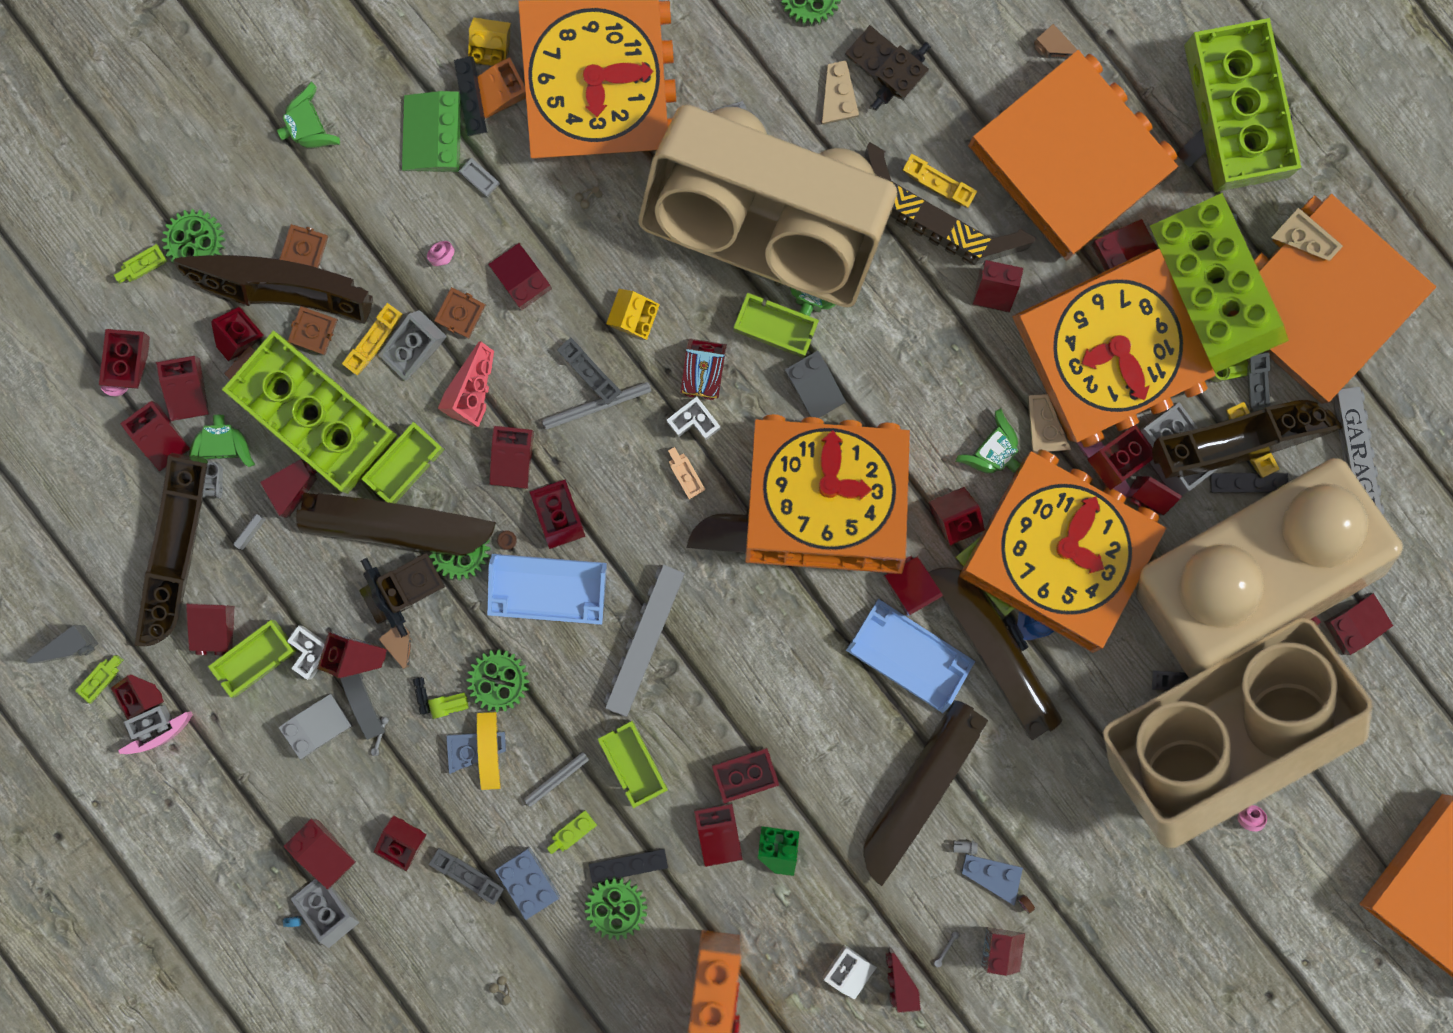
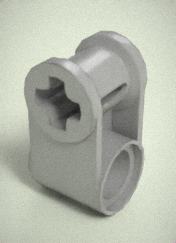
(214, 482)

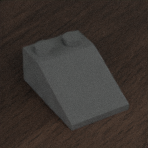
(815, 385)
(71, 643)

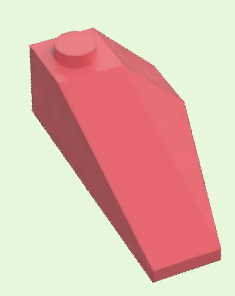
(467, 391)

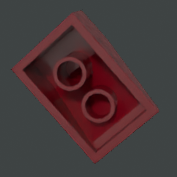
(1123, 244)
(520, 276)
(123, 358)
(557, 514)
(1359, 624)
(320, 853)

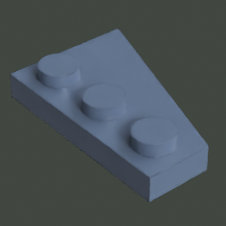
(463, 749)
(995, 876)

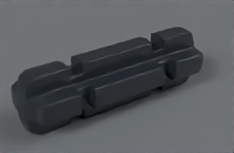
(1015, 632)
(421, 695)

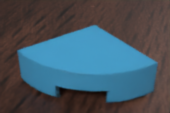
(292, 921)

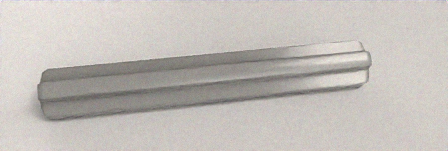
(556, 779)

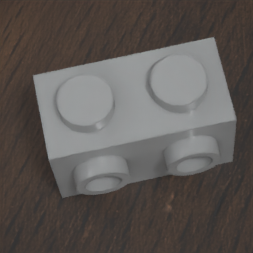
(148, 722)

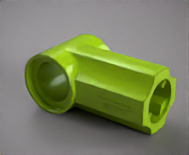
(1234, 371)
(444, 705)

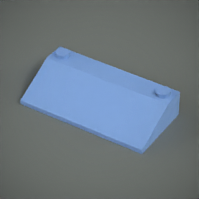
(546, 589)
(910, 656)

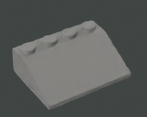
(1172, 422)

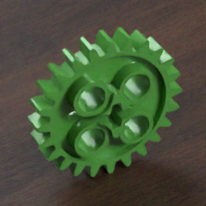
(808, 12)
(185, 225)
(477, 559)
(503, 663)
(603, 921)

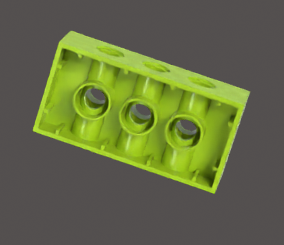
(1258, 88)
(1242, 288)
(285, 415)

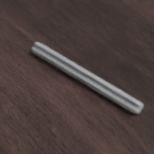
(595, 406)

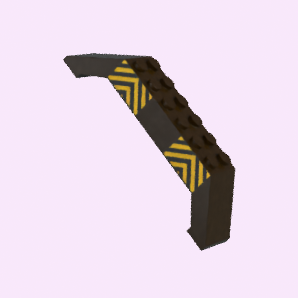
(942, 227)

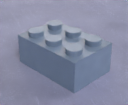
(527, 883)

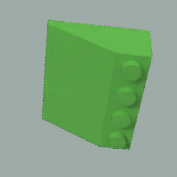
(432, 132)

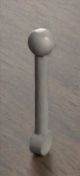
(375, 751)
(937, 962)

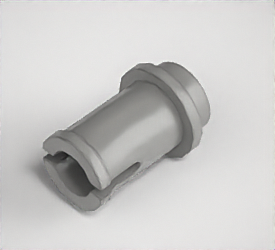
(965, 847)

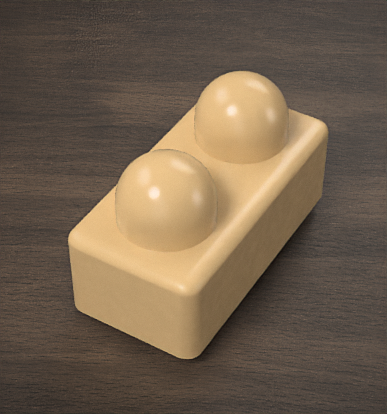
(767, 202)
(1268, 566)
(1238, 732)

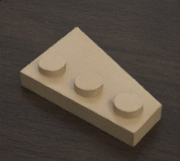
(839, 94)
(1307, 235)
(1044, 425)

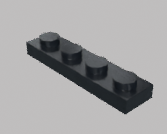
(470, 96)
(1246, 482)
(628, 865)

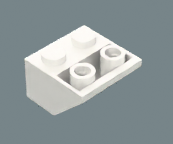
(849, 972)

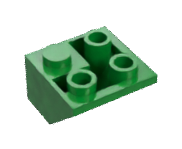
(779, 849)

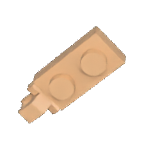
(685, 474)

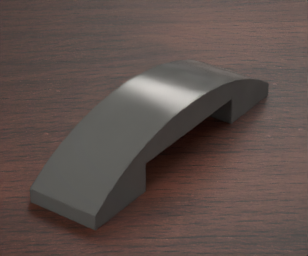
(589, 371)
(1258, 381)
(362, 706)
(467, 875)

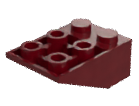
(183, 387)
(154, 434)
(511, 457)
(718, 834)
(905, 993)

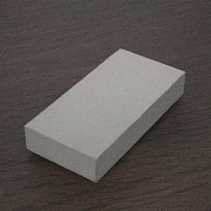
(479, 177)
(249, 531)

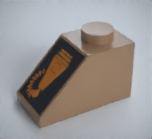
(1054, 44)
(398, 646)

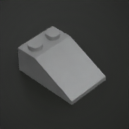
(412, 344)
(315, 726)
(324, 912)

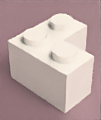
(694, 415)
(312, 649)

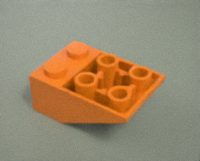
(500, 87)

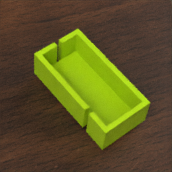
(775, 325)
(403, 464)
(252, 658)
(633, 764)

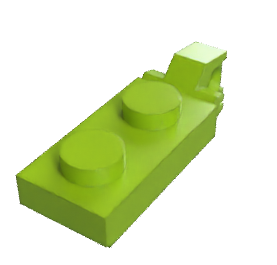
(141, 264)
(99, 679)
(572, 832)

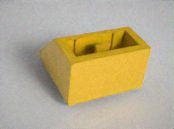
(489, 41)
(632, 313)

